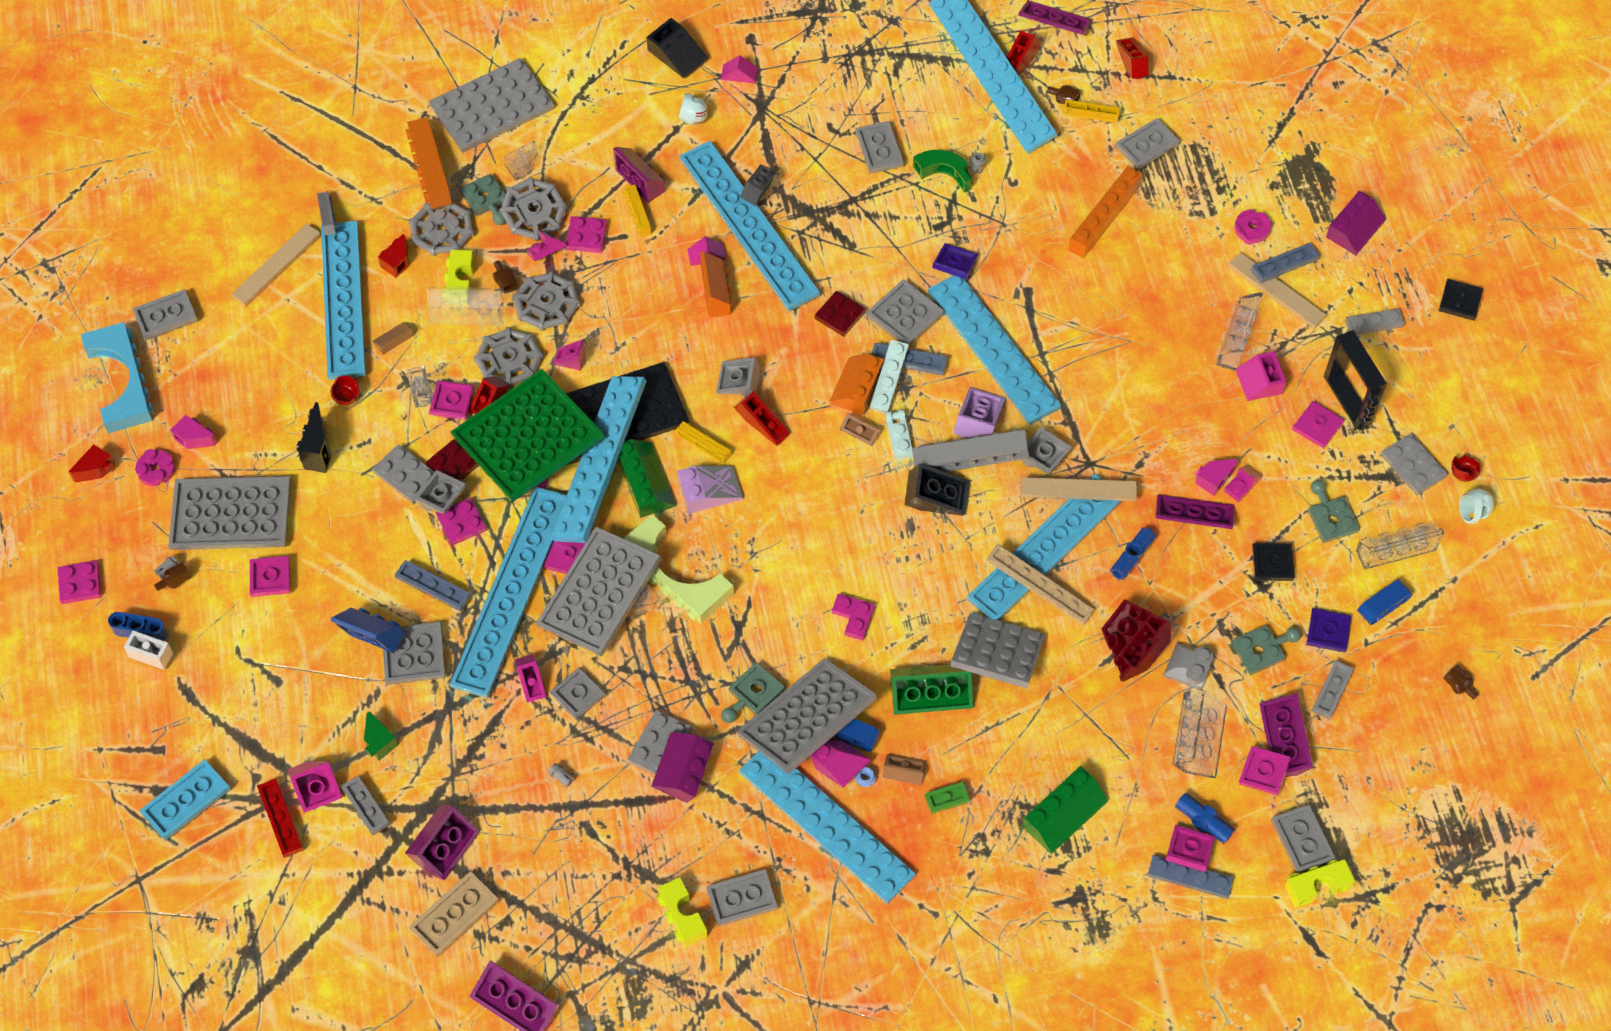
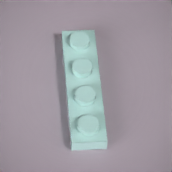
(889, 376)

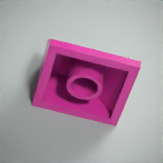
(839, 761)
(314, 784)

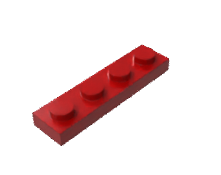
(280, 818)

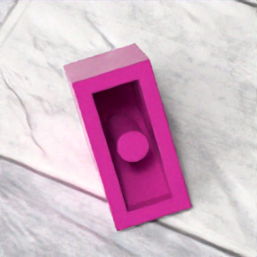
(1215, 474)
(530, 678)

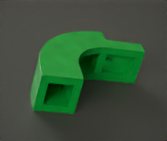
(943, 162)

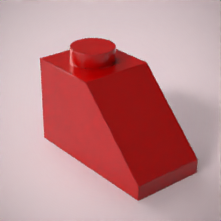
(488, 391)
(92, 465)

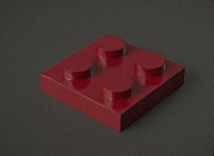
(840, 313)
(452, 461)

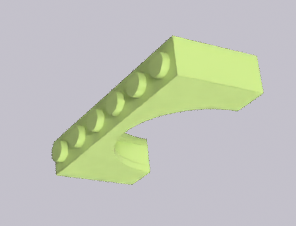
(697, 599)

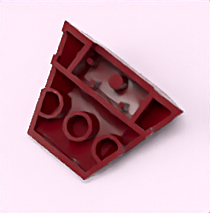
(1135, 638)

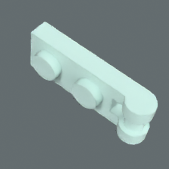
(899, 435)

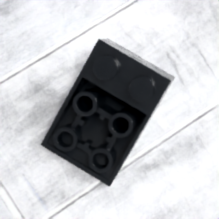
(675, 48)
(314, 445)

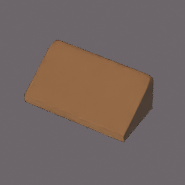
(393, 337)
(860, 429)
(904, 769)

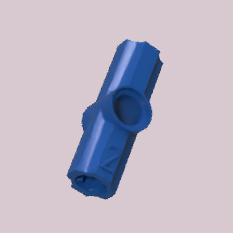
(1128, 561)
(1204, 818)

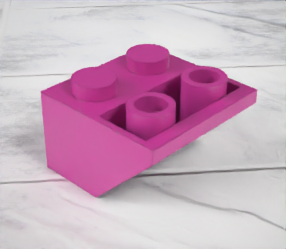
(1261, 377)

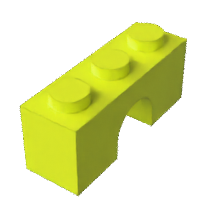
(459, 264)
(1334, 875)
(688, 928)

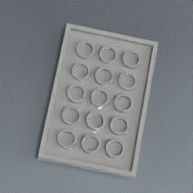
(491, 105)
(230, 513)
(598, 591)
(806, 715)

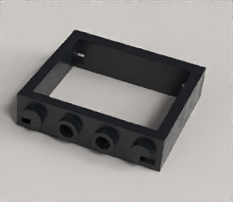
(1346, 348)

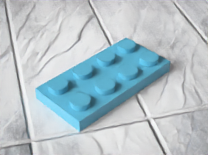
(184, 800)

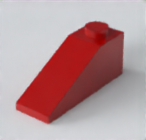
(1023, 51)
(1133, 58)
(761, 418)

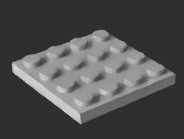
(998, 650)

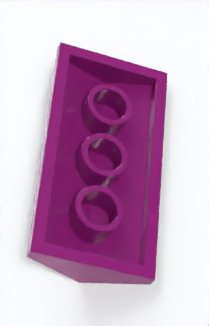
(1055, 17)
(1194, 511)
(1287, 732)
(513, 999)

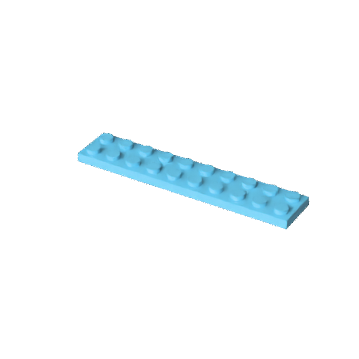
(343, 302)
(994, 349)
(598, 461)
(1042, 551)
(830, 827)

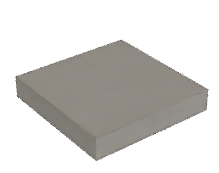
(577, 693)

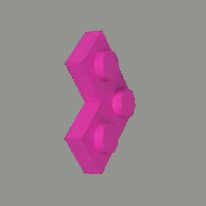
(857, 611)

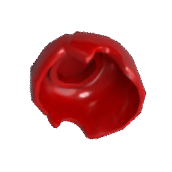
(345, 390)
(1465, 468)

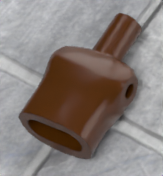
(1064, 93)
(504, 277)
(173, 577)
(1460, 682)

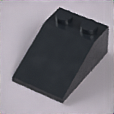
(936, 491)

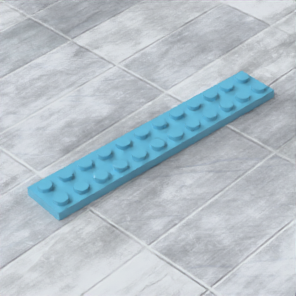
(994, 73)
(749, 226)
(509, 595)

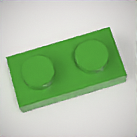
(946, 798)

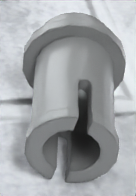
(978, 160)
(169, 562)
(561, 775)

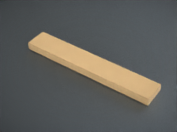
(276, 265)
(1279, 292)
(1078, 489)
(1040, 584)

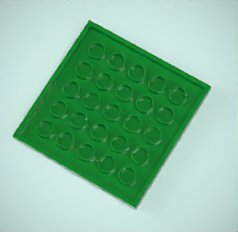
(527, 435)

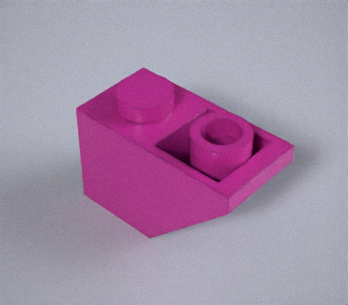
(191, 433)

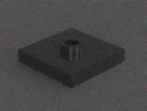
(1460, 299)
(1273, 562)

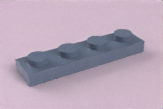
(1285, 262)
(916, 360)
(433, 585)
(1177, 874)

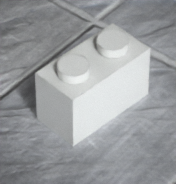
(148, 650)

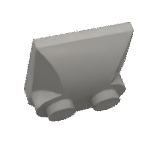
(739, 376)
(1045, 451)
(439, 492)
(1189, 665)

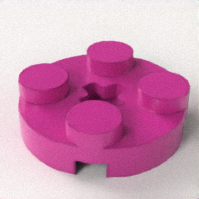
(1248, 234)
(148, 460)

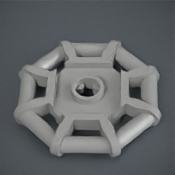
(528, 217)
(438, 219)
(546, 309)
(508, 346)

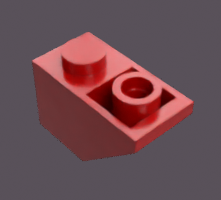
(395, 257)

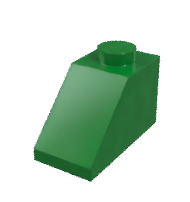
(377, 738)

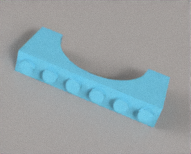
(132, 406)

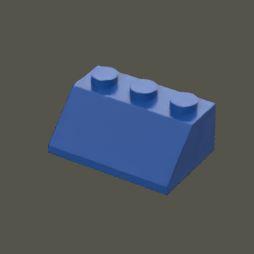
(370, 628)

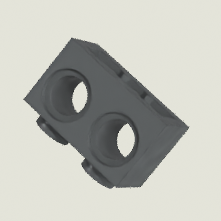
(757, 184)

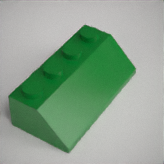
(645, 478)
(930, 689)
(1065, 810)

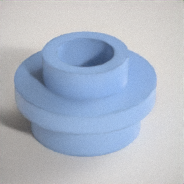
(865, 772)

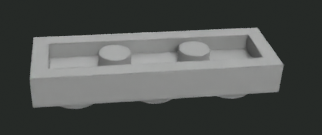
(1375, 321)
(1332, 690)
(365, 805)

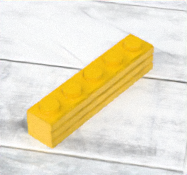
(1091, 111)
(637, 211)
(704, 442)

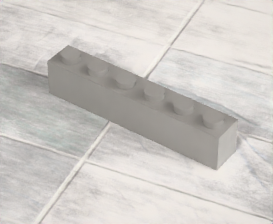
(973, 451)

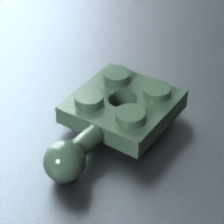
(489, 202)
(1336, 508)
(1262, 638)
(753, 701)

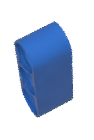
(1385, 602)
(130, 621)
(859, 735)

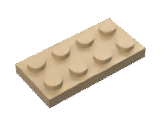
(453, 914)

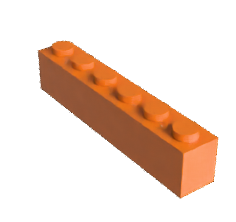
(429, 163)
(1105, 212)

